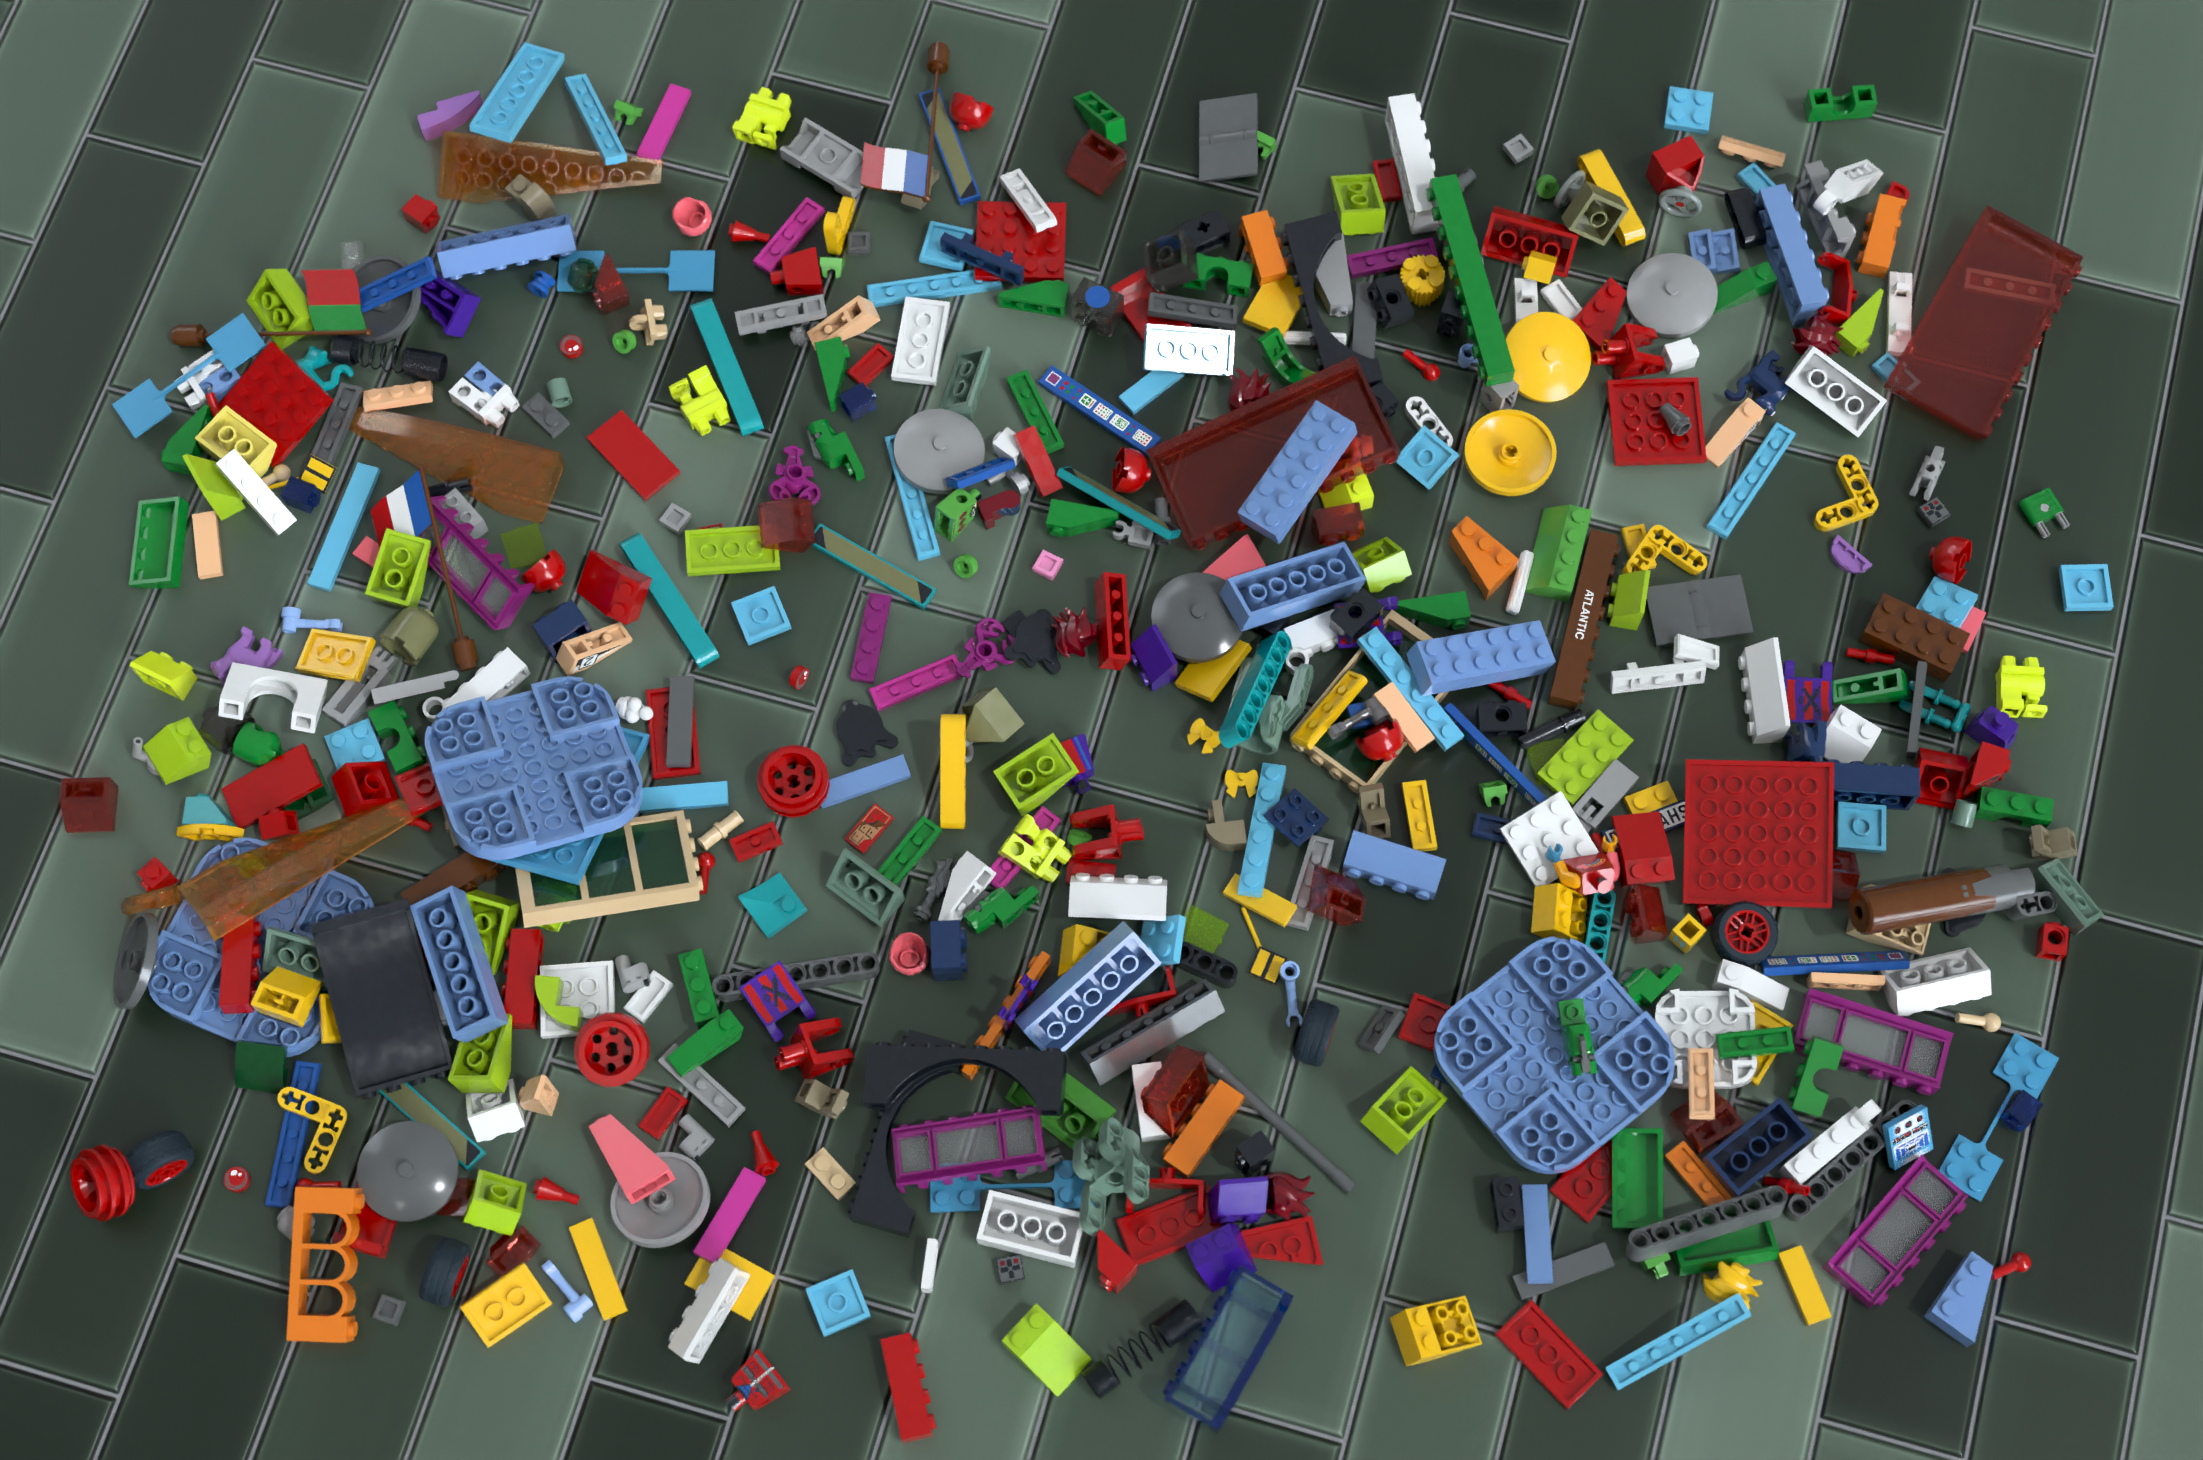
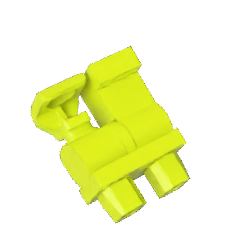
(763, 111)
(704, 408)
(2020, 681)
(1039, 856)

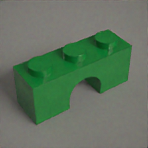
(1857, 103)
(1236, 274)
(390, 721)
(2006, 804)
(699, 987)
(1819, 1054)

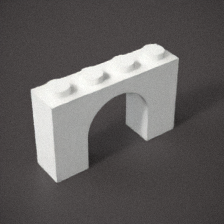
(249, 681)

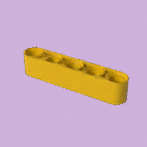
(1601, 174)
(953, 771)

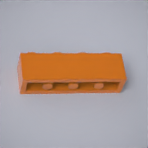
(1203, 1129)

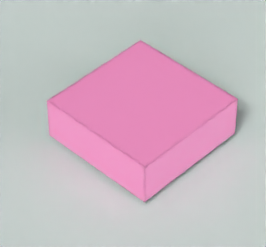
(1047, 565)

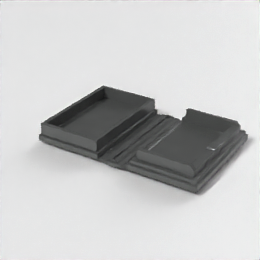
(1228, 137)
(1698, 609)

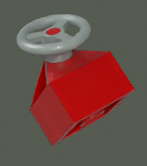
(1676, 173)

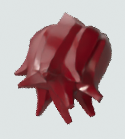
(1818, 334)
(1247, 388)
(1074, 633)
(1287, 1194)

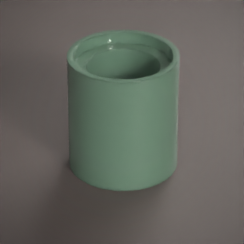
(559, 392)
(1964, 813)

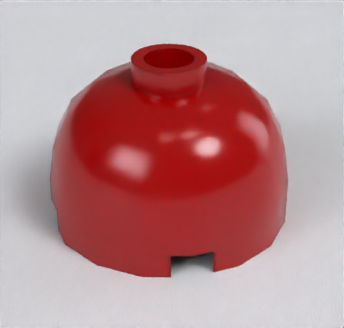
(969, 112)
(1130, 471)
(1950, 558)
(546, 573)
(1381, 741)

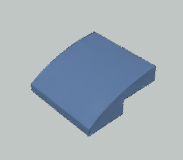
(1716, 250)

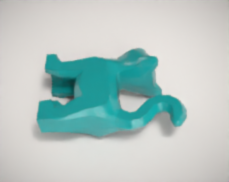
(316, 359)

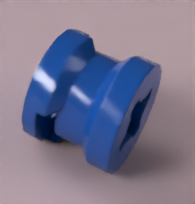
(541, 284)

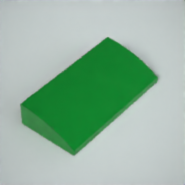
(159, 543)
(1637, 1178)
(1744, 1246)

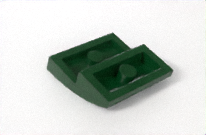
(313, 801)
(260, 1066)

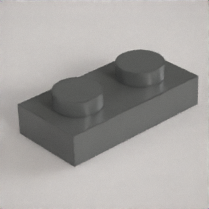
(545, 415)
(1381, 1029)

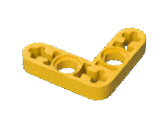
(837, 225)
(1854, 504)
(1657, 546)
(321, 1117)

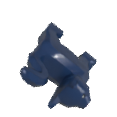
(1765, 380)
(1809, 745)

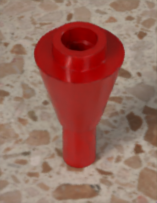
(742, 232)
(764, 1160)
(549, 1190)

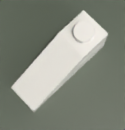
(965, 885)
(1751, 984)

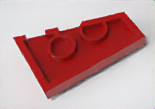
(1601, 313)
(1285, 1242)

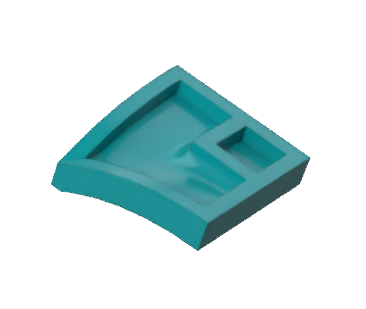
(773, 905)

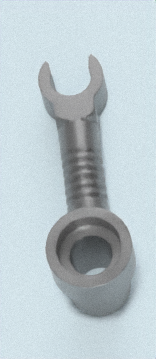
(1373, 711)

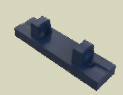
(966, 251)

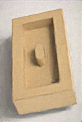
(830, 1174)

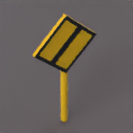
(315, 472)
(1266, 963)

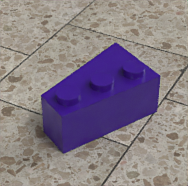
(450, 304)

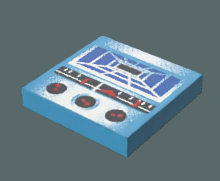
(1908, 1137)

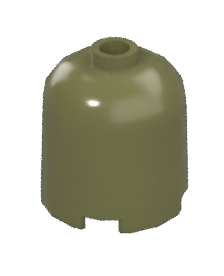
(410, 634)

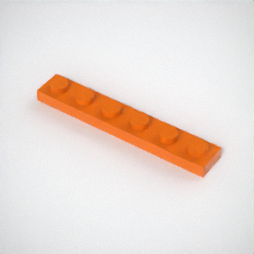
(1037, 967)

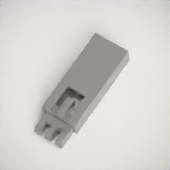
(412, 687)
(354, 696)
(1607, 792)

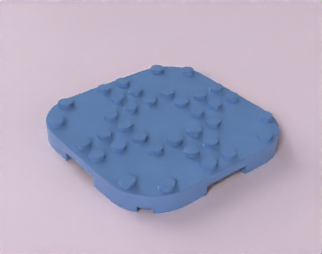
(533, 769)
(190, 961)
(1510, 1063)

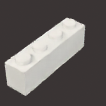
(255, 492)

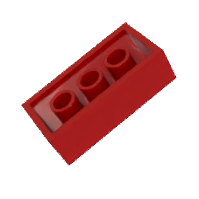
(1515, 235)

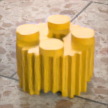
(1422, 279)

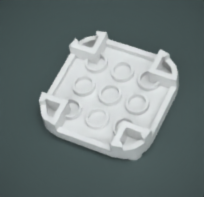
(1693, 1021)

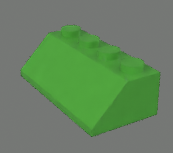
(1558, 551)
(1081, 1115)

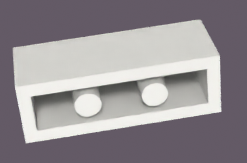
(1142, 1076)

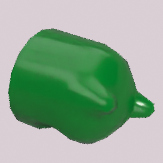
(257, 745)

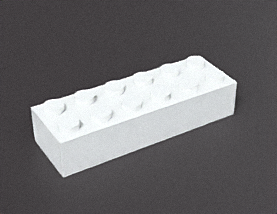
(1411, 159)

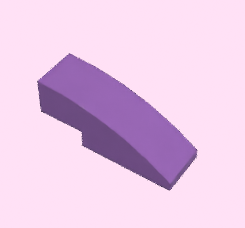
(450, 114)

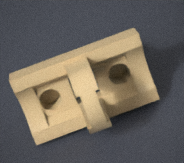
(646, 322)

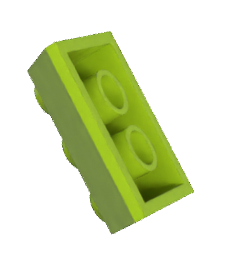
(280, 305)

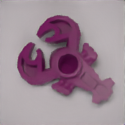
(794, 478)
(985, 650)

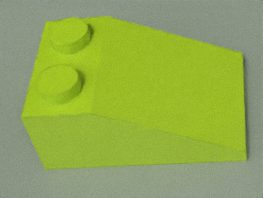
(1358, 204)
(215, 487)
(399, 570)
(1036, 774)
(494, 920)
(484, 1062)
(1403, 1110)
(1046, 1350)

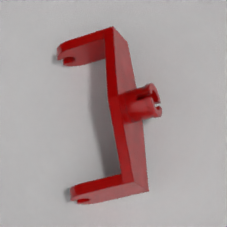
(1842, 292)
(1142, 1003)
(1168, 1181)

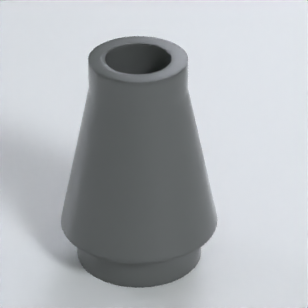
(1675, 419)

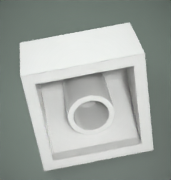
(1849, 736)
(494, 1113)

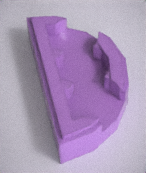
(1847, 557)

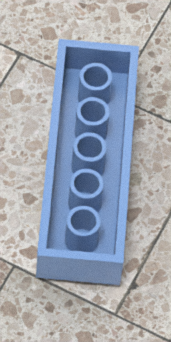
(506, 246)
(1790, 255)
(1297, 472)
(1292, 586)
(1480, 657)
(459, 964)
(1088, 990)

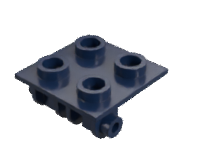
(1296, 818)

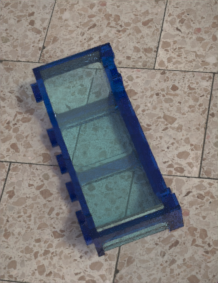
(1228, 1348)

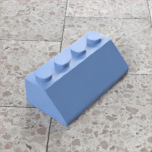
(1393, 865)

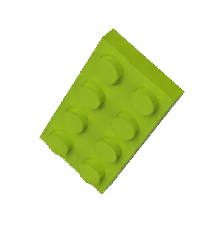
(728, 551)
(1584, 757)

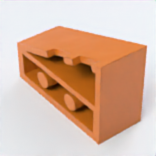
(1880, 236)
(1263, 247)
(1482, 556)

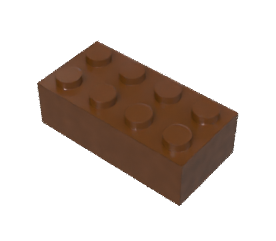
(1914, 636)

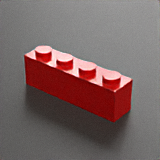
(1114, 626)
(523, 964)
(240, 967)
(907, 1388)

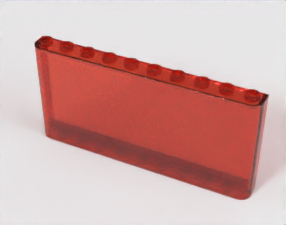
(1984, 323)
(1221, 462)

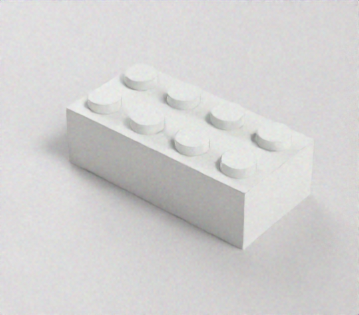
(1031, 1229)

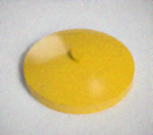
(1548, 356)
(1510, 452)

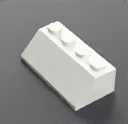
(1835, 391)
(1764, 692)
(1117, 897)
(1937, 982)
(708, 1310)

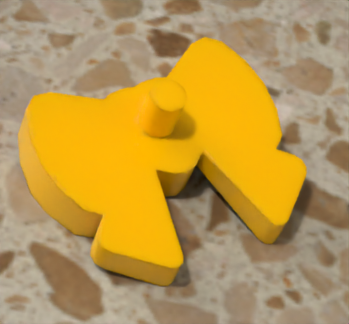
(1200, 729)
(1248, 779)

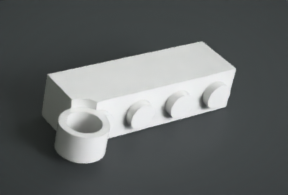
(1847, 185)
(1310, 637)
(492, 682)
(1830, 1143)

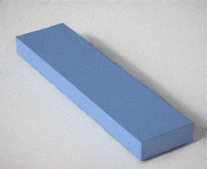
(866, 780)
(1537, 1234)

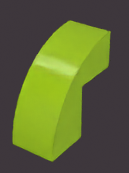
(549, 994)

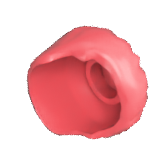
(692, 216)
(909, 954)

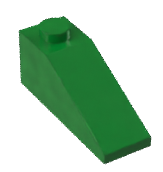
(1101, 116)
(1746, 287)
(1041, 298)
(833, 366)
(184, 442)
(1075, 519)
(1441, 610)
(1872, 688)
(706, 1043)

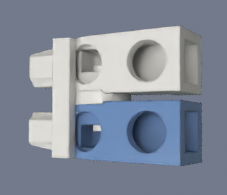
(211, 378)
(484, 395)

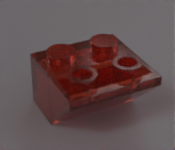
(1096, 162)
(89, 804)
(1335, 897)
(1646, 914)
(1704, 1132)

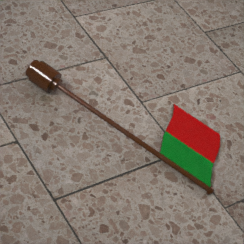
(332, 305)

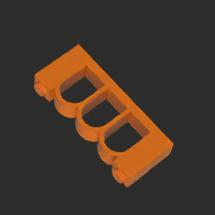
(323, 1327)

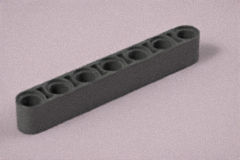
(808, 970)
(1841, 1167)
(1698, 1231)

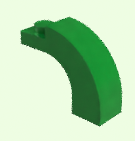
(1280, 359)

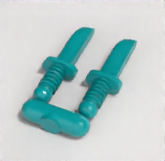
(1937, 696)

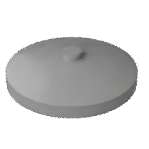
(1672, 295)
(935, 447)
(667, 1213)

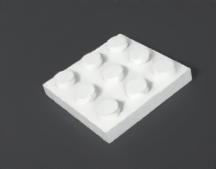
(1542, 826)
(585, 986)

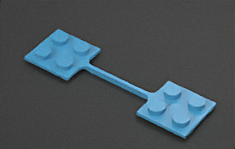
(686, 270)
(147, 405)
(1970, 1163)
(965, 1194)

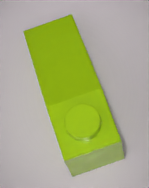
(1860, 326)

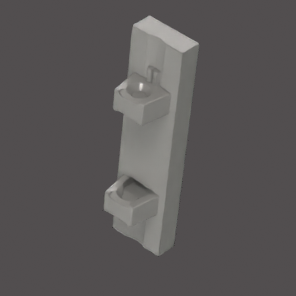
(781, 314)

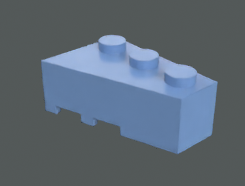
(1962, 1299)

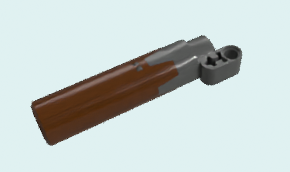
(1948, 898)

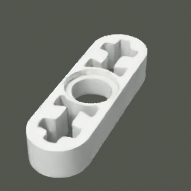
(1427, 414)

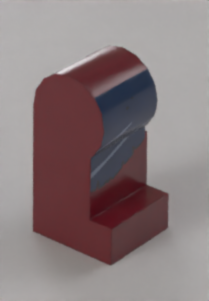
(998, 506)

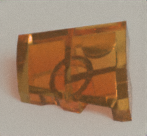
(154, 899)

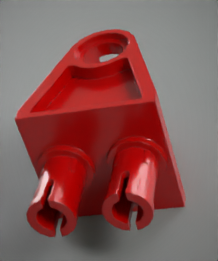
(1623, 354)
(1110, 847)
(808, 1059)

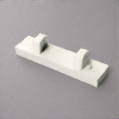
(1028, 200)
(1525, 291)
(1898, 312)
(1657, 676)

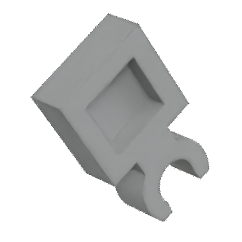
(1136, 534)

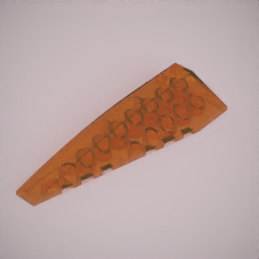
(481, 167)
(502, 471)
(260, 878)

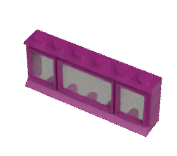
(474, 571)
(1876, 1041)
(968, 1147)
(1896, 1233)

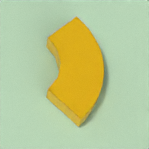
(209, 832)

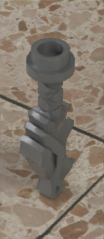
(937, 885)

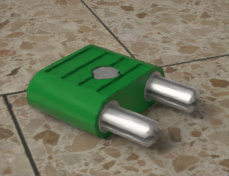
(2042, 508)

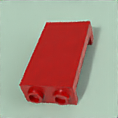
(1136, 293)
(374, 1233)

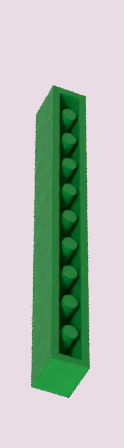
(1470, 280)

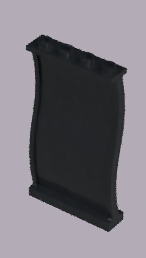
(382, 999)

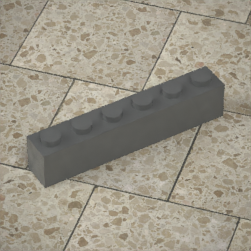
(1152, 1032)

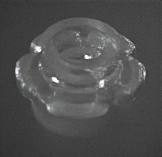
(798, 335)

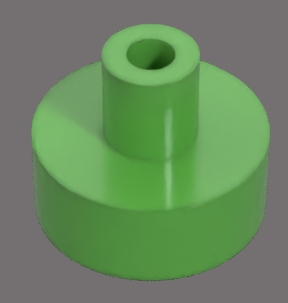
(1547, 186)
(624, 341)
(965, 566)
(1078, 837)

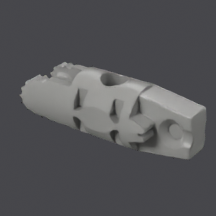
(1929, 473)

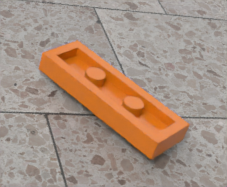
(1696, 1175)

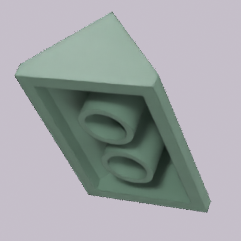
(967, 381)
(865, 888)
(2073, 903)
(292, 953)

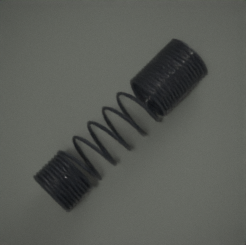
(416, 363)
(1171, 1327)

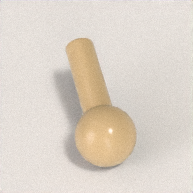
(280, 473)
(1990, 1022)

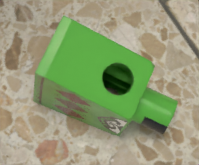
(956, 512)

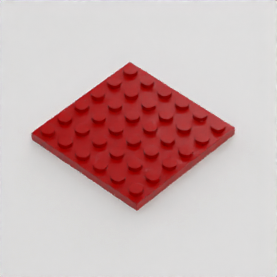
(1758, 833)

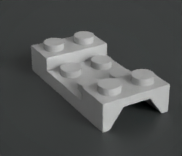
(826, 157)
(1833, 232)

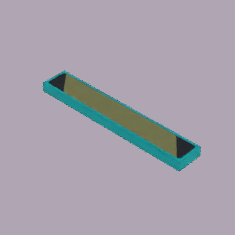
(1118, 503)
(873, 567)
(422, 1111)

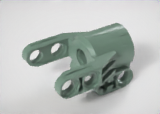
(1276, 714)
(1109, 1170)

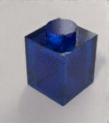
(858, 401)
(301, 495)
(2021, 1111)

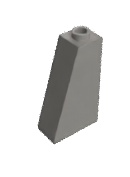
(1334, 281)

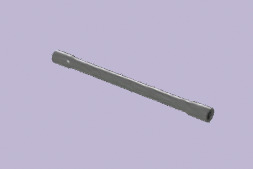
(1336, 1174)

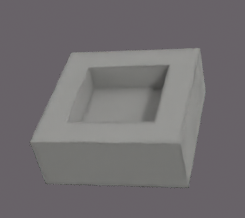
(1518, 148)
(675, 518)

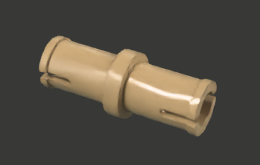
(720, 830)

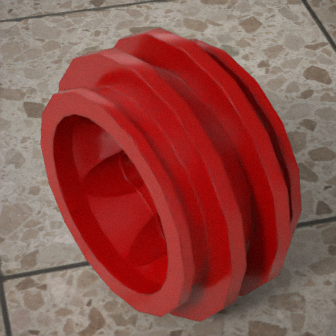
(793, 801)
(597, 1071)
(102, 1182)

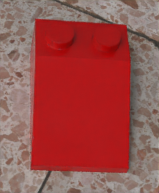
(613, 587)
(1642, 849)

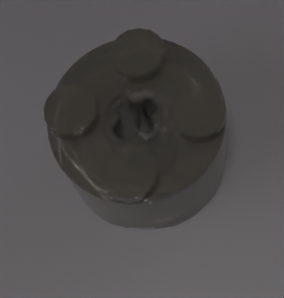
(221, 730)

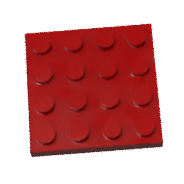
(1005, 227)
(278, 399)
(1640, 430)

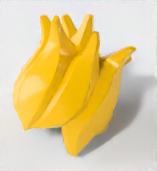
(1730, 1281)

